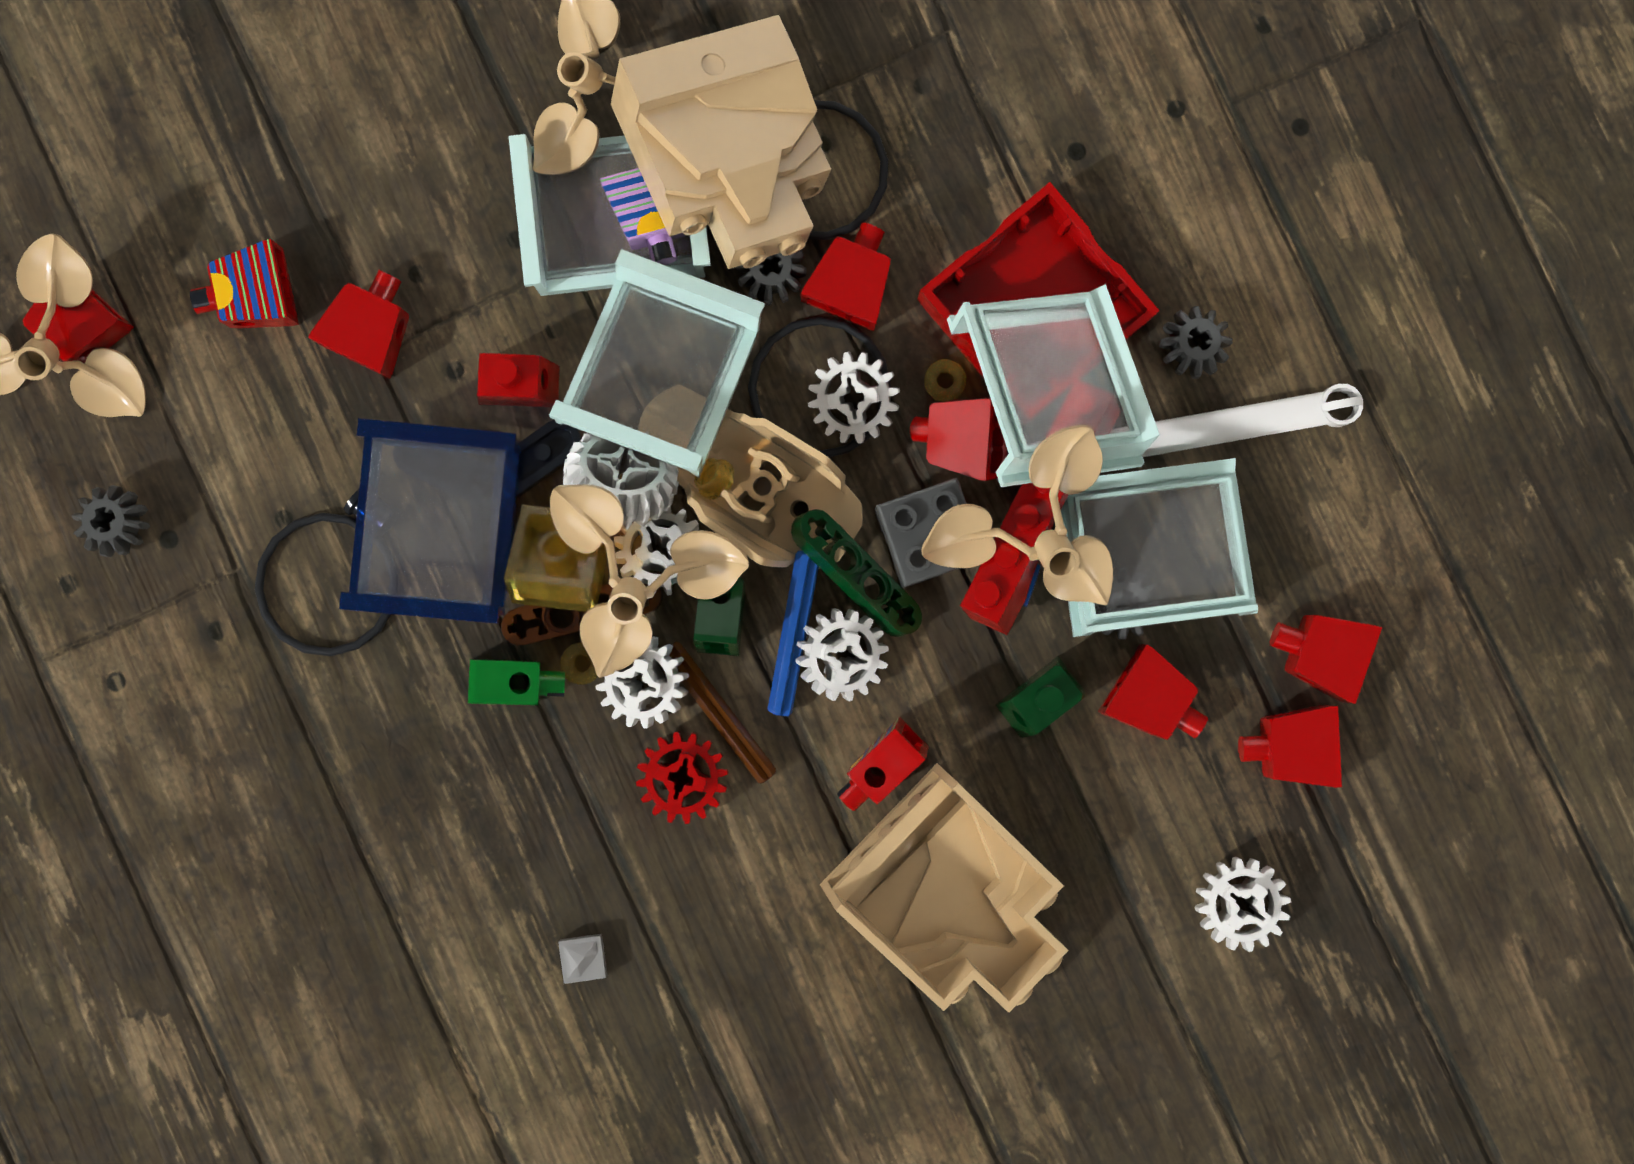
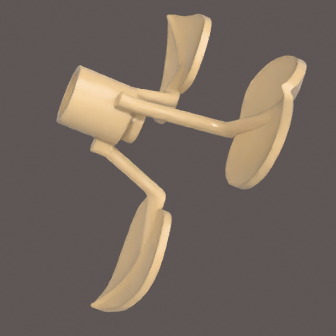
(562, 134)
(108, 379)
(1072, 570)
(618, 630)

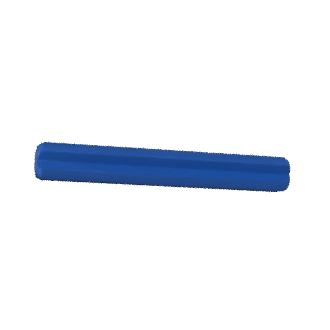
(795, 619)

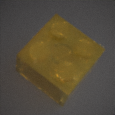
(547, 570)

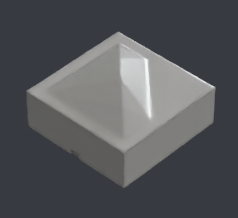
(582, 958)

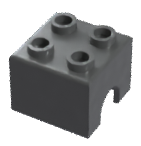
(908, 523)

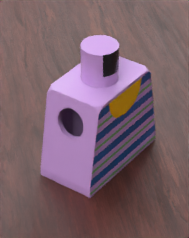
(639, 215)

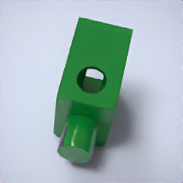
(491, 682)

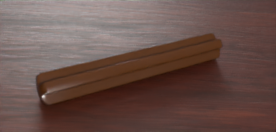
(723, 717)

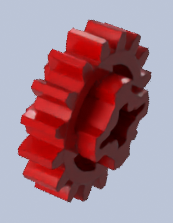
(663, 772)

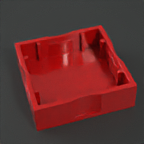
(1032, 255)

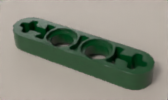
(860, 568)

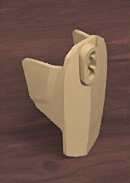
(769, 479)

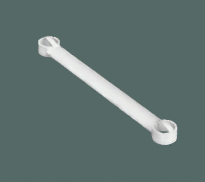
(1254, 420)

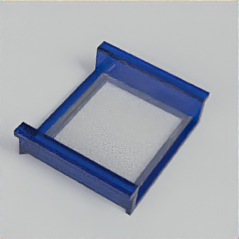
(433, 521)

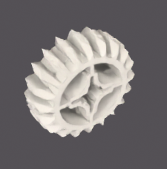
(646, 482)

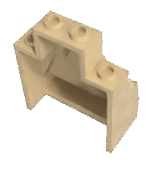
(726, 138)
(950, 897)

